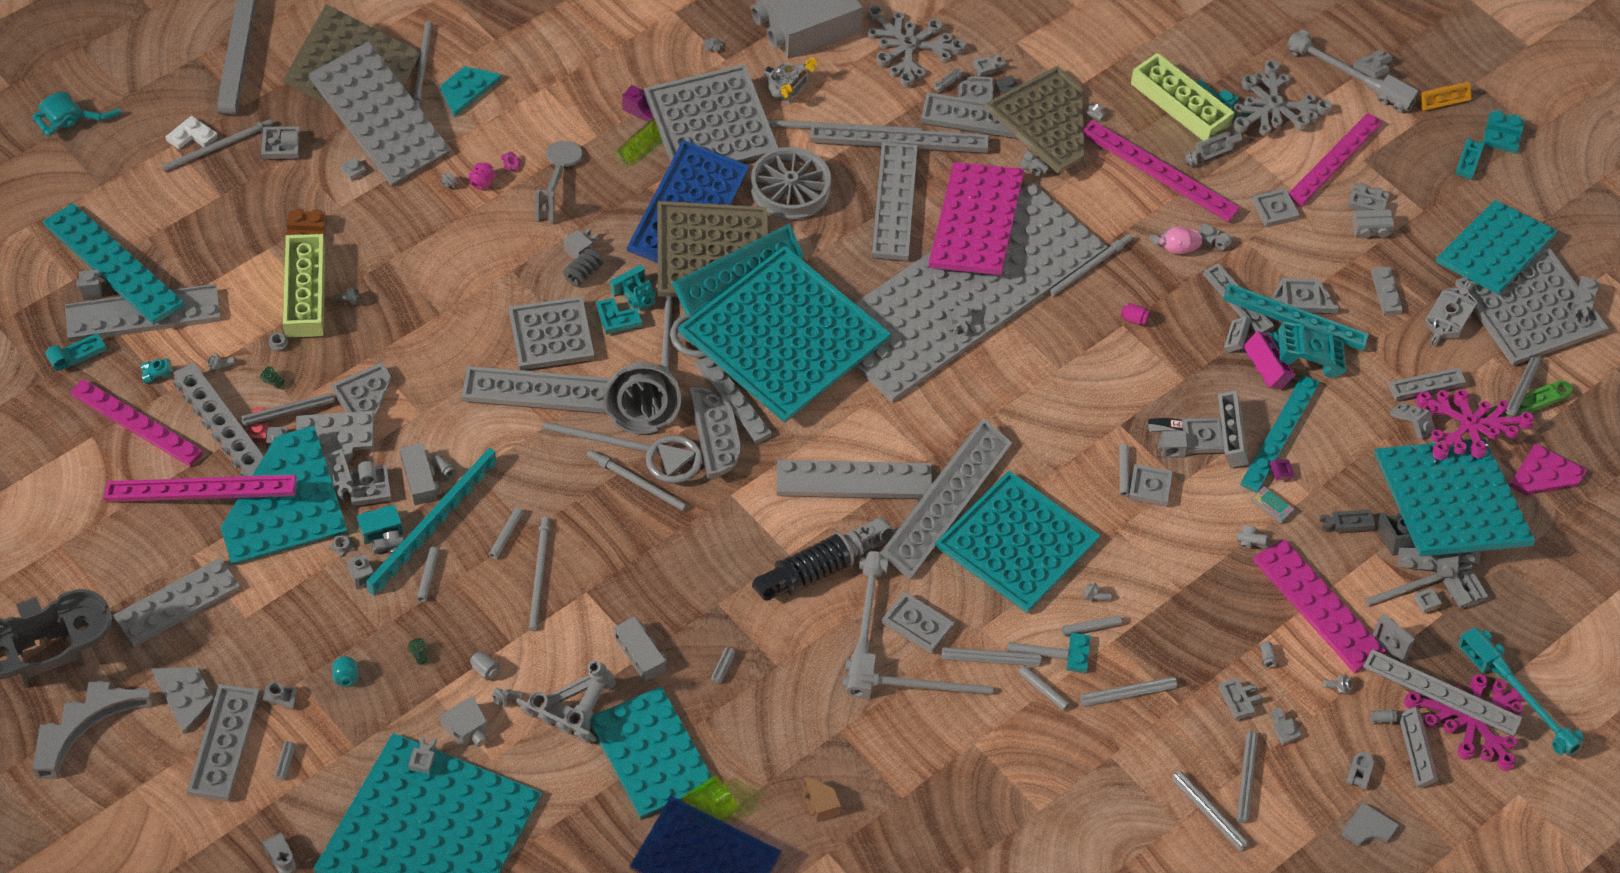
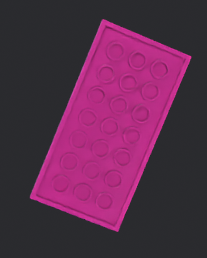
(976, 218)

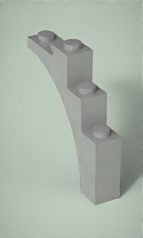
(1444, 564)
(77, 718)

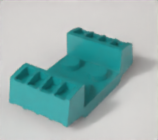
(1313, 345)

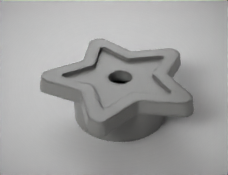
(338, 540)

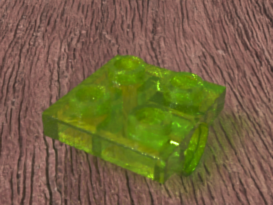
(712, 798)

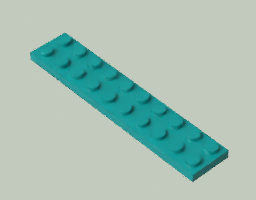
(114, 263)

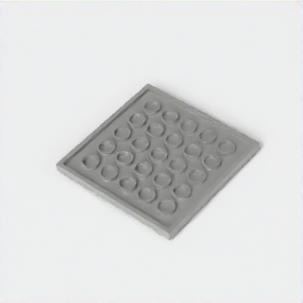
(713, 112)
(1534, 311)

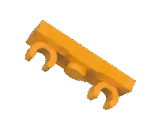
(1445, 96)

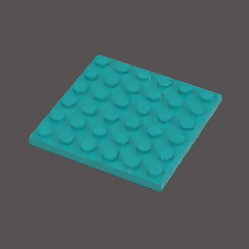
(1017, 541)

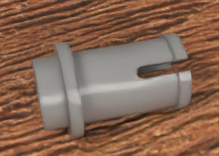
(446, 469)
(1268, 659)
(1383, 716)

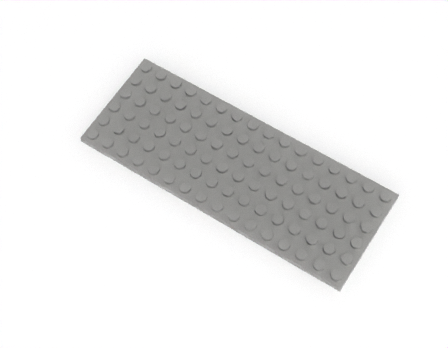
(920, 300)

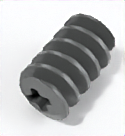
(582, 267)

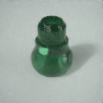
(271, 377)
(418, 649)

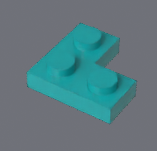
(616, 321)

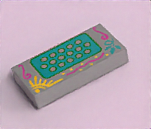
(1272, 505)

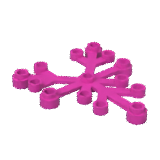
(1470, 423)
(1492, 741)

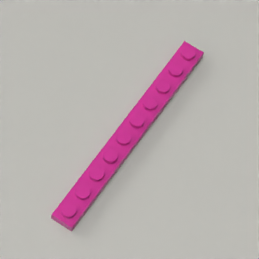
(1160, 171)
(200, 488)

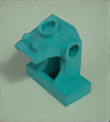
(630, 284)

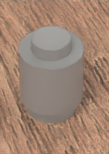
(485, 665)

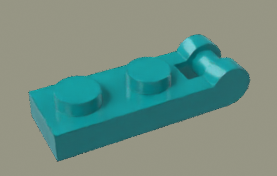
(1469, 158)

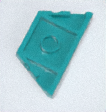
(466, 87)

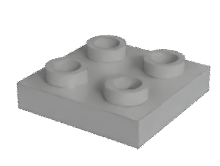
(280, 142)
(370, 484)

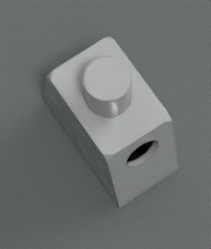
(465, 723)

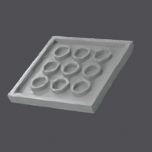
(551, 333)

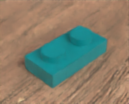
(1078, 653)

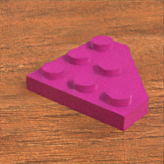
(1546, 472)

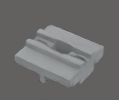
(1469, 581)

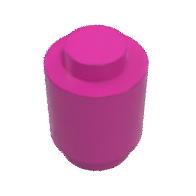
(1135, 314)

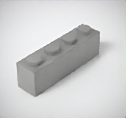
(1233, 429)

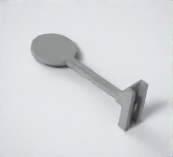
(562, 155)

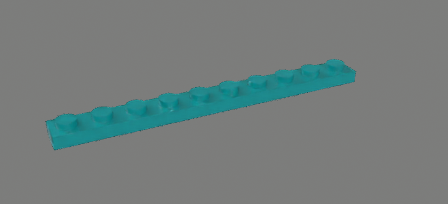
(429, 524)

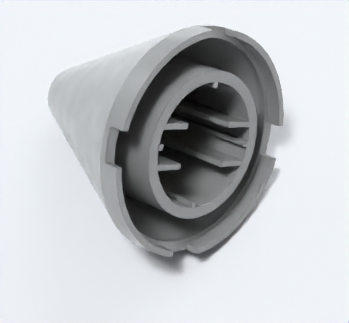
(642, 397)

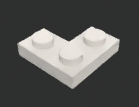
(191, 130)

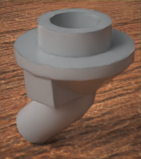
(215, 362)
(1091, 592)
(1343, 684)
(500, 696)

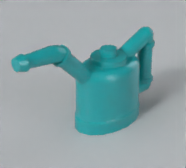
(64, 113)

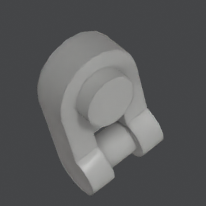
(1362, 764)

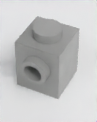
(89, 284)
(359, 570)

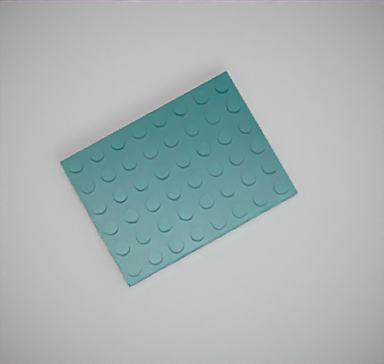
(1453, 501)

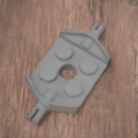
(1449, 324)

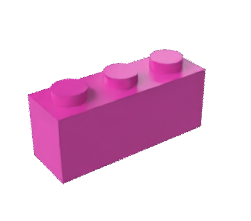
(1266, 357)

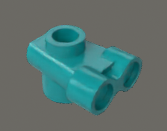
(155, 369)

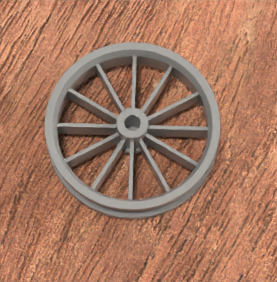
(790, 183)

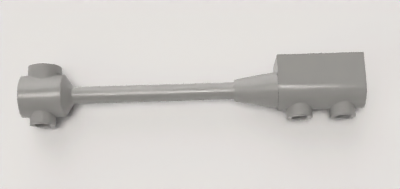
(1388, 90)
(861, 662)

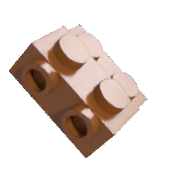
(306, 223)

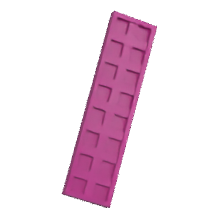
(1318, 604)

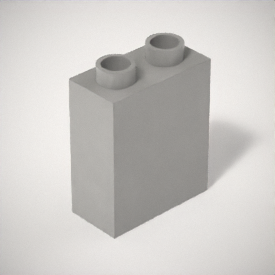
(807, 24)

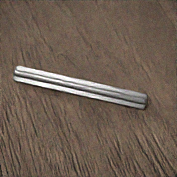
(1523, 386)
(287, 409)
(991, 656)
(1128, 691)
(1247, 777)
(1210, 810)

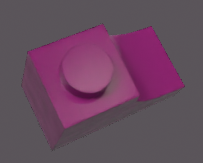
(635, 103)

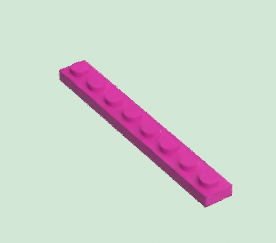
(1334, 159)
(136, 422)

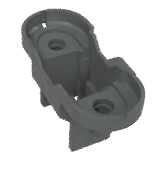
(57, 619)

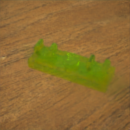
(638, 142)

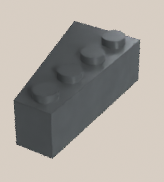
(1394, 533)

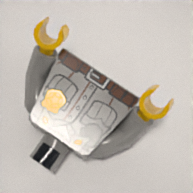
(788, 79)

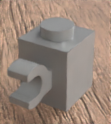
(577, 242)

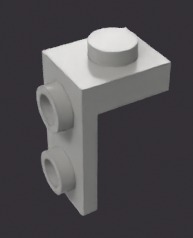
(1420, 417)

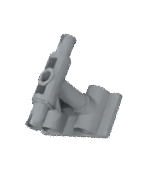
(565, 716)

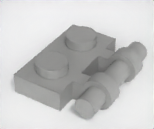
(1367, 198)

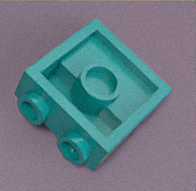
(1503, 131)

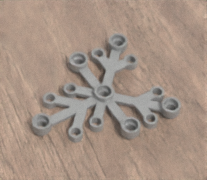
(909, 43)
(1275, 103)

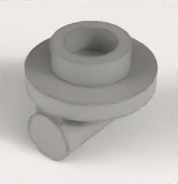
(1096, 112)

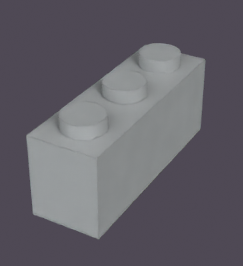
(419, 474)
(640, 649)

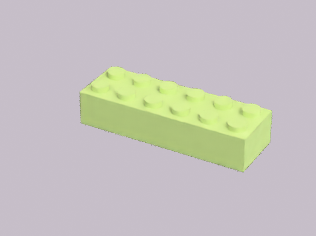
(1182, 97)
(304, 285)

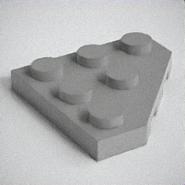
(363, 390)

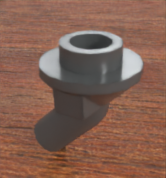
(351, 296)

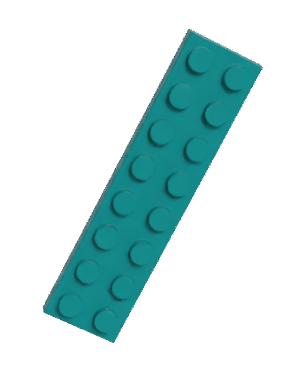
(713, 279)

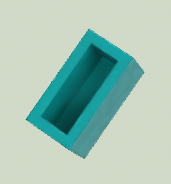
(377, 522)

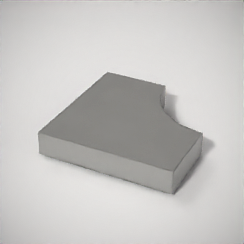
(1368, 825)

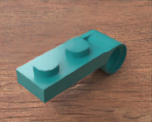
(75, 353)

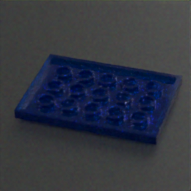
(699, 843)

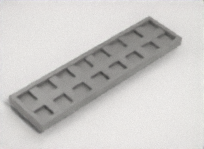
(894, 201)

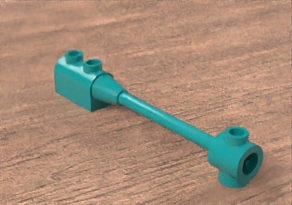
(1487, 657)

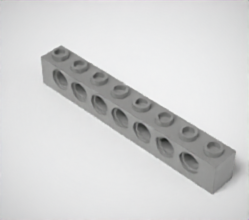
(218, 419)

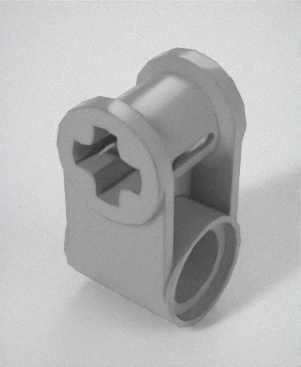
(280, 853)

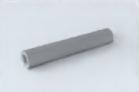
(1124, 469)
(505, 533)
(427, 574)
(1091, 625)
(1043, 651)
(1044, 688)

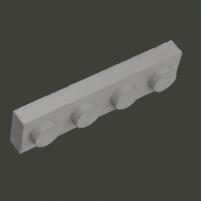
(1430, 383)
(1418, 747)

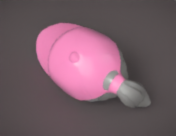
(1178, 240)

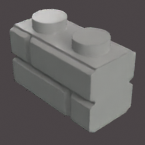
(1372, 223)

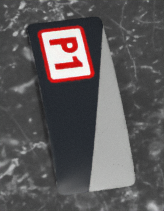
(1164, 424)

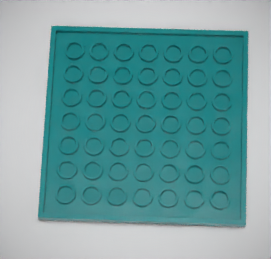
(784, 333)
(429, 822)

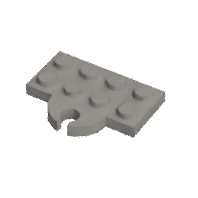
(341, 431)

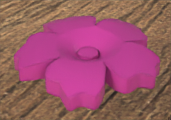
(511, 161)

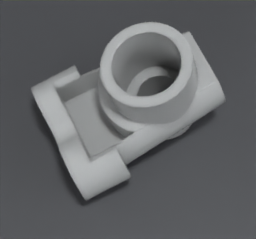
(1034, 164)
(1249, 537)
(390, 542)
(277, 694)

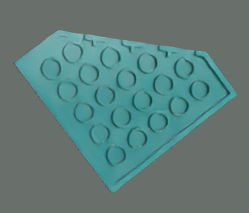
(281, 523)

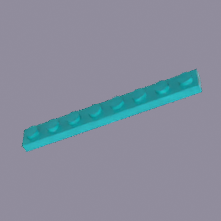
(1287, 313)
(1279, 433)

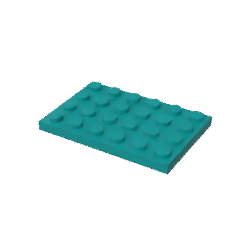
(1496, 246)
(649, 751)

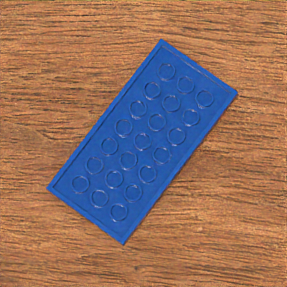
(692, 177)

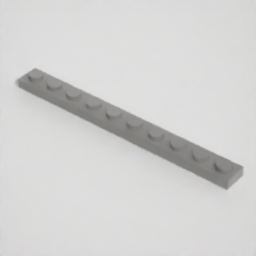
(875, 137)

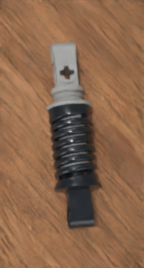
(821, 559)

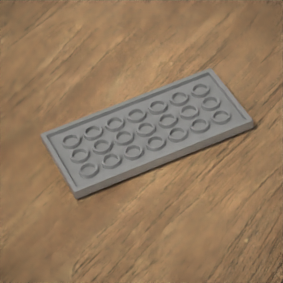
(379, 113)

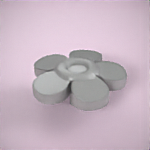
(712, 44)

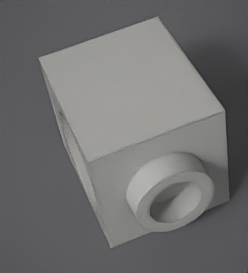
(1173, 444)

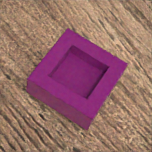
(1282, 469)

